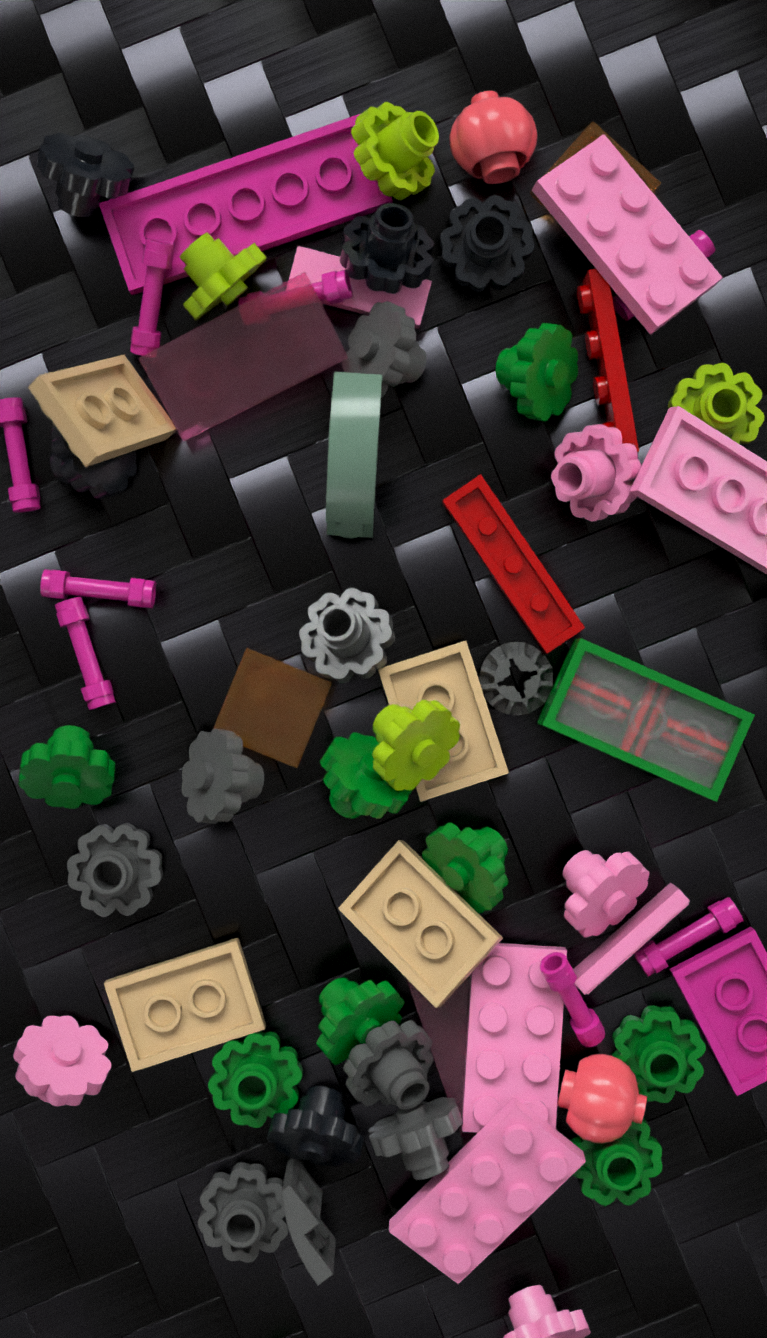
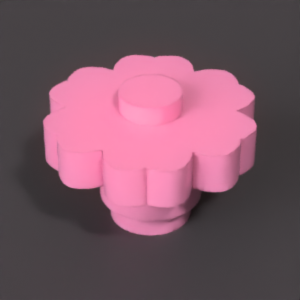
(595, 472)
(602, 890)
(61, 1061)
(536, 1316)

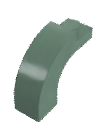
(353, 454)

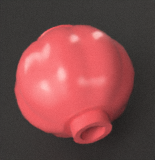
(493, 137)
(601, 1098)

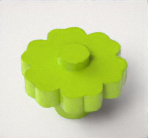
(395, 148)
(217, 273)
(722, 401)
(413, 742)

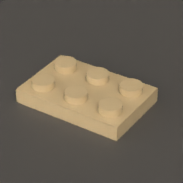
(102, 409)
(453, 681)
(420, 923)
(185, 1004)

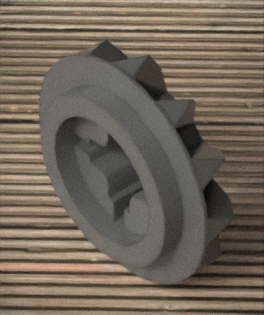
(496, 668)

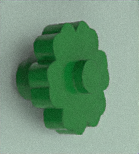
(540, 371)
(67, 770)
(354, 783)
(469, 863)
(352, 1013)
(660, 1052)
(255, 1078)
(620, 1166)

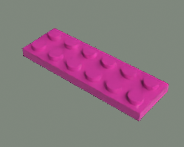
(246, 200)

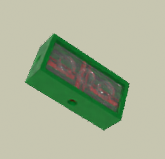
(645, 719)

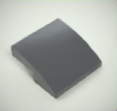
(302, 1211)

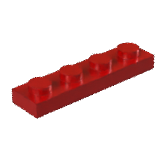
(605, 347)
(513, 564)

